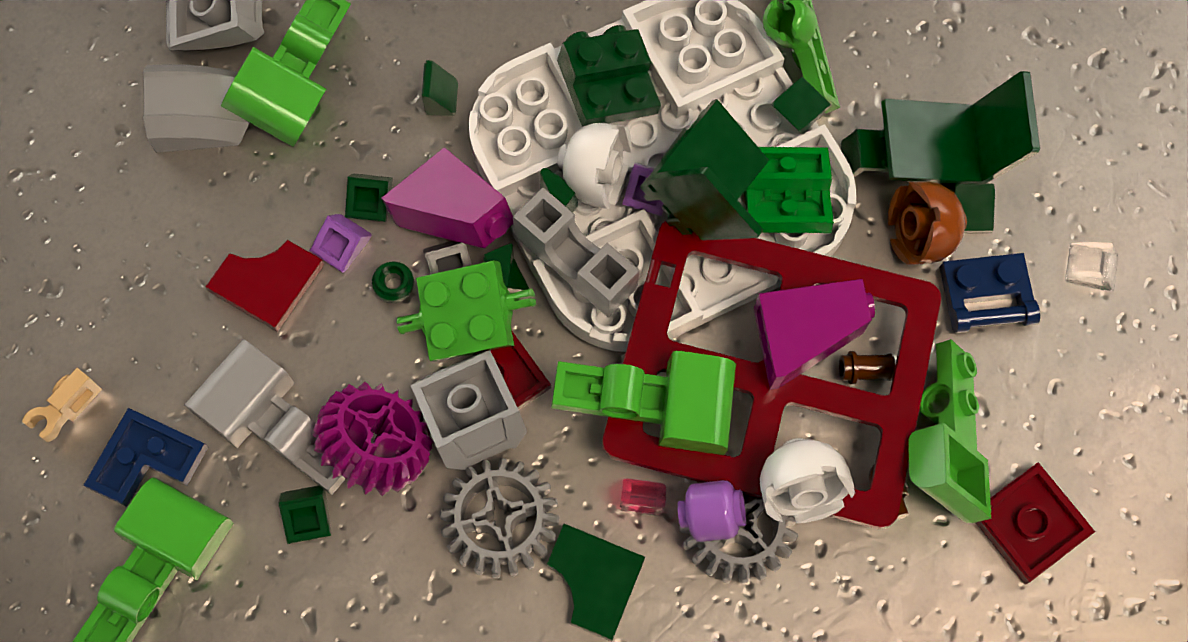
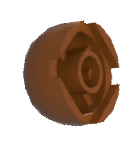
(926, 222)

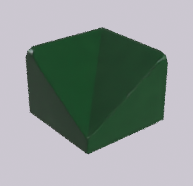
(511, 273)

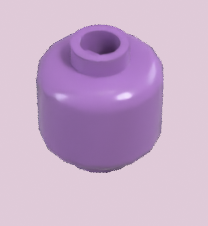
(712, 511)

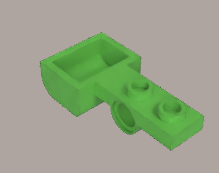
(278, 90)
(688, 403)
(946, 455)
(168, 536)

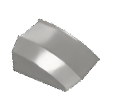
(212, 23)
(186, 108)
(469, 411)

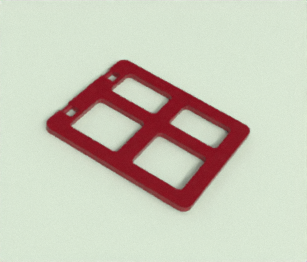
(891, 414)

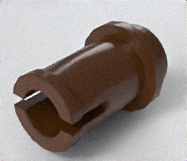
(866, 367)

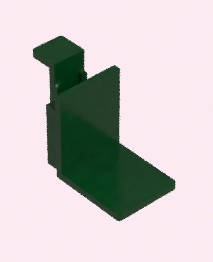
(950, 139)
(707, 177)

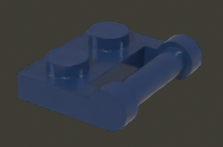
(988, 280)

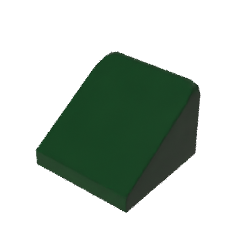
(439, 90)
(801, 105)
(558, 188)
(365, 196)
(978, 205)
(305, 514)

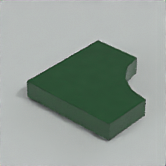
(598, 577)

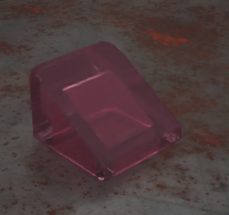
(643, 497)

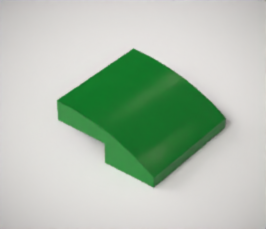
(792, 191)

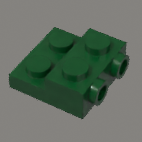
(608, 76)

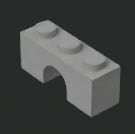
(594, 272)

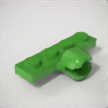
(796, 28)

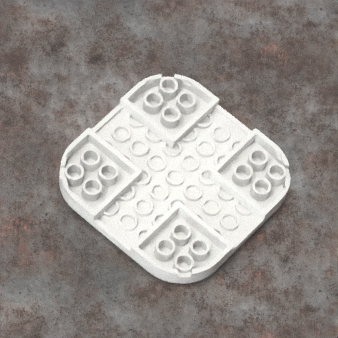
(696, 56)

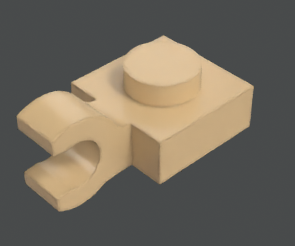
(67, 402)

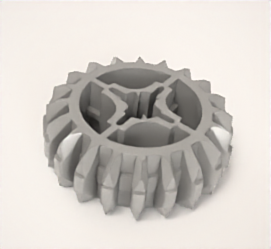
(479, 522)
(750, 540)

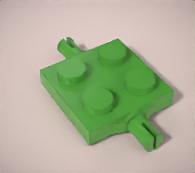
(465, 311)

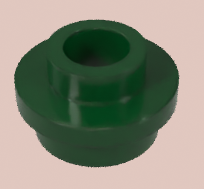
(385, 273)

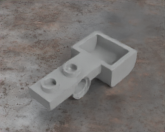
(247, 398)

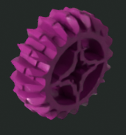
(346, 433)

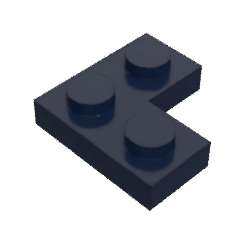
(135, 448)

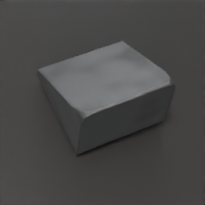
(447, 256)

